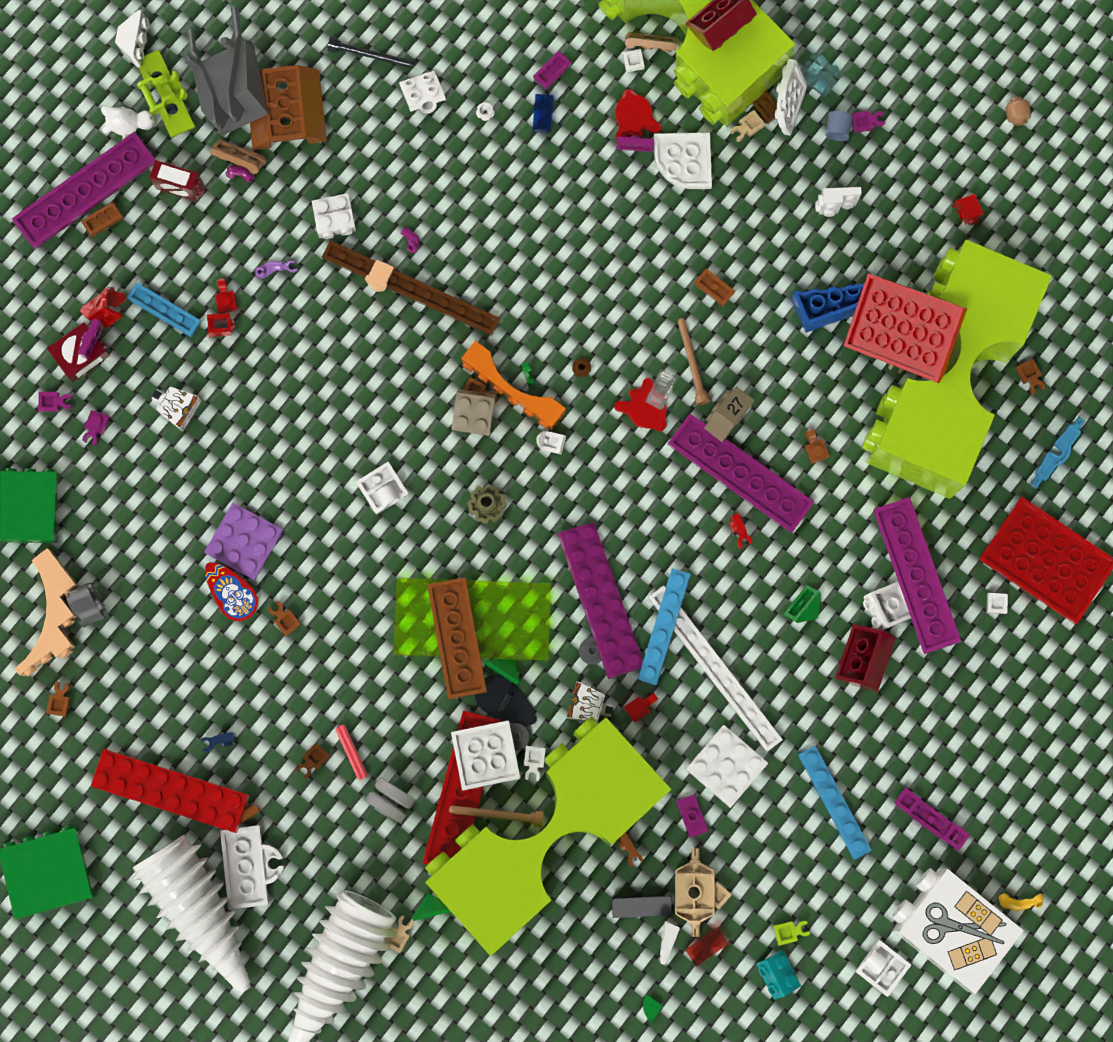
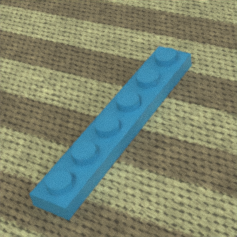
(664, 626)
(834, 802)

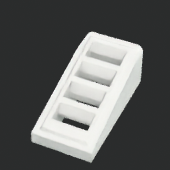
(668, 938)

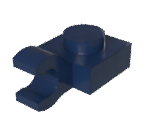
(223, 739)

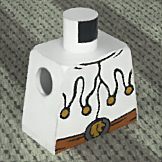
(176, 406)
(587, 703)

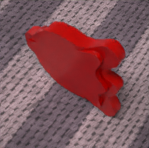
(634, 115)
(640, 412)

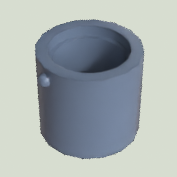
(839, 125)

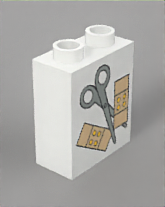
(955, 928)

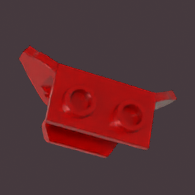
(98, 307)

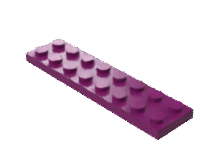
(84, 190)
(741, 474)
(917, 575)
(601, 600)

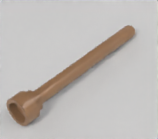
(702, 396)
(534, 818)

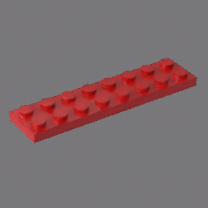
(170, 791)
(450, 826)

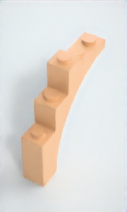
(58, 614)

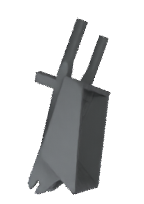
(229, 81)

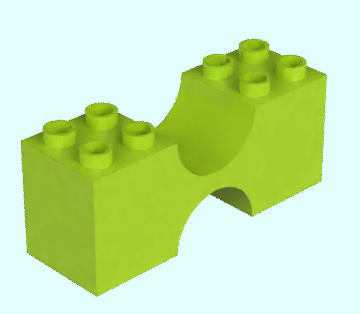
(723, 78)
(939, 428)
(498, 881)

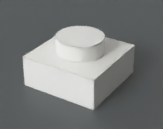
(633, 60)
(997, 603)

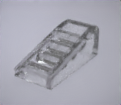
(661, 390)

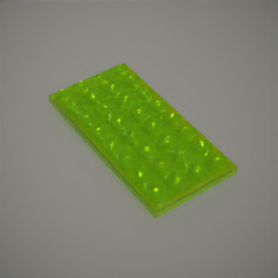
(507, 619)

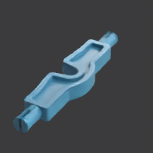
(1052, 460)

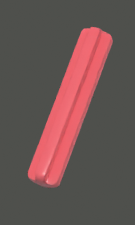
(351, 752)

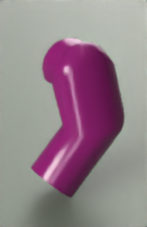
(239, 171)
(413, 240)

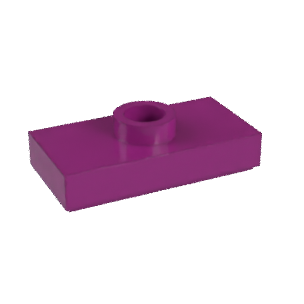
(552, 70)
(635, 143)
(90, 338)
(692, 816)

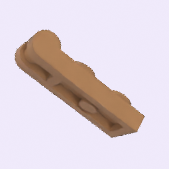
(650, 41)
(238, 155)

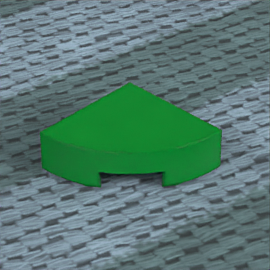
(527, 373)
(651, 1007)

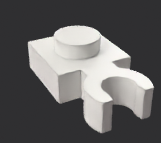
(534, 758)

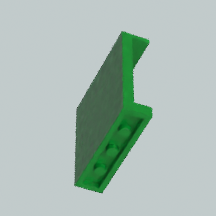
(28, 506)
(45, 872)

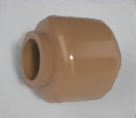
(1018, 111)

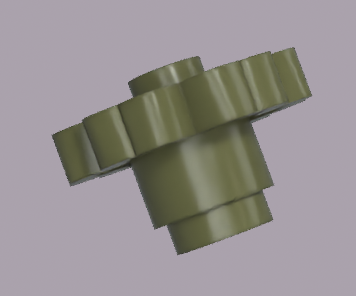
(486, 504)

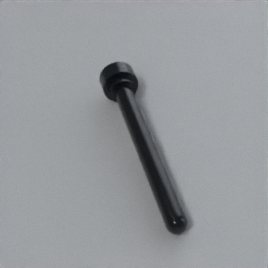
(336, 45)

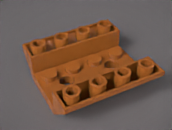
(298, 102)

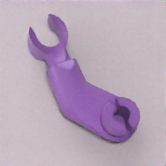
(272, 266)

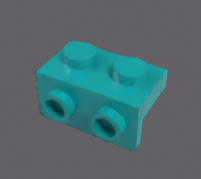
(778, 975)

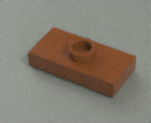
(102, 219)

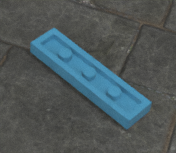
(164, 310)

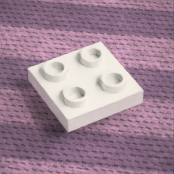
(422, 92)
(382, 488)
(883, 968)

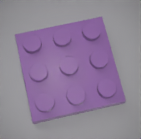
(243, 541)

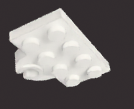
(248, 867)

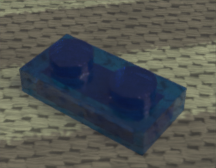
(543, 113)

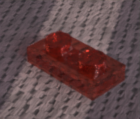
(706, 946)

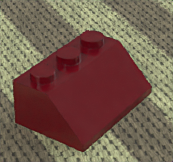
(720, 21)
(865, 657)

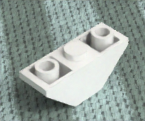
(132, 37)

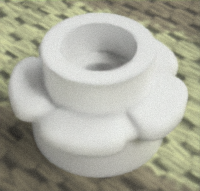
(480, 112)

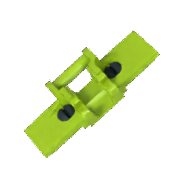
(170, 90)

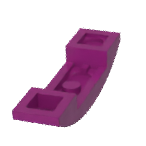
(931, 819)

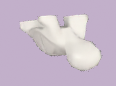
(126, 121)

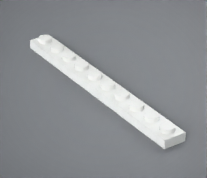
(721, 677)

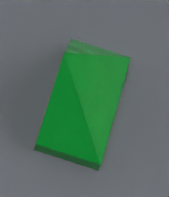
(805, 606)
(505, 668)
(430, 907)

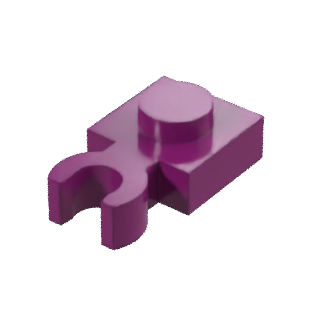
(864, 121)
(51, 401)
(95, 424)

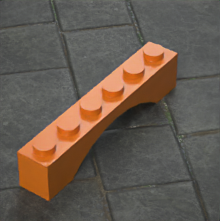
(542, 408)

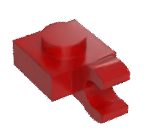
(225, 300)
(738, 526)
(639, 708)

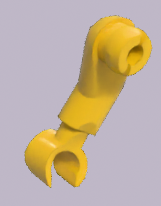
(1016, 905)

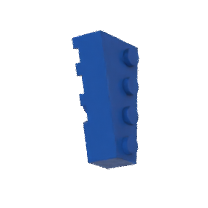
(826, 306)

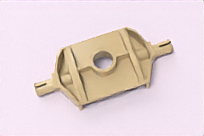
(700, 908)

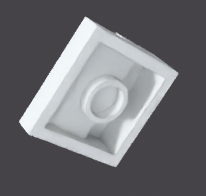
(833, 198)
(333, 216)
(887, 606)

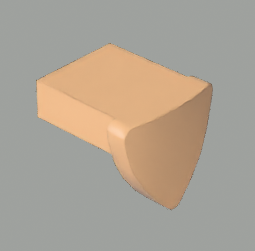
(379, 276)

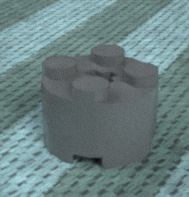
(86, 604)

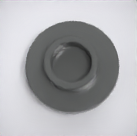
(589, 652)
(519, 735)

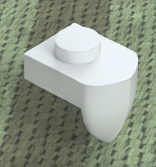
(551, 442)

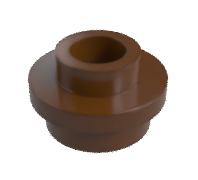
(581, 373)

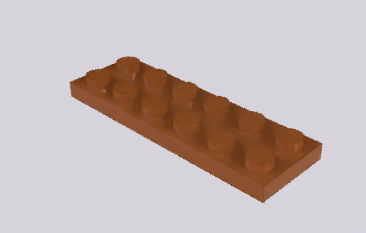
(456, 638)

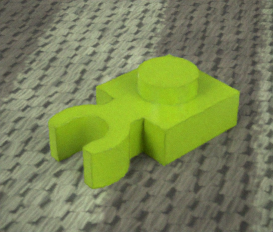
(787, 932)

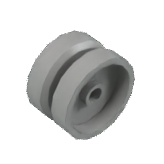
(390, 799)

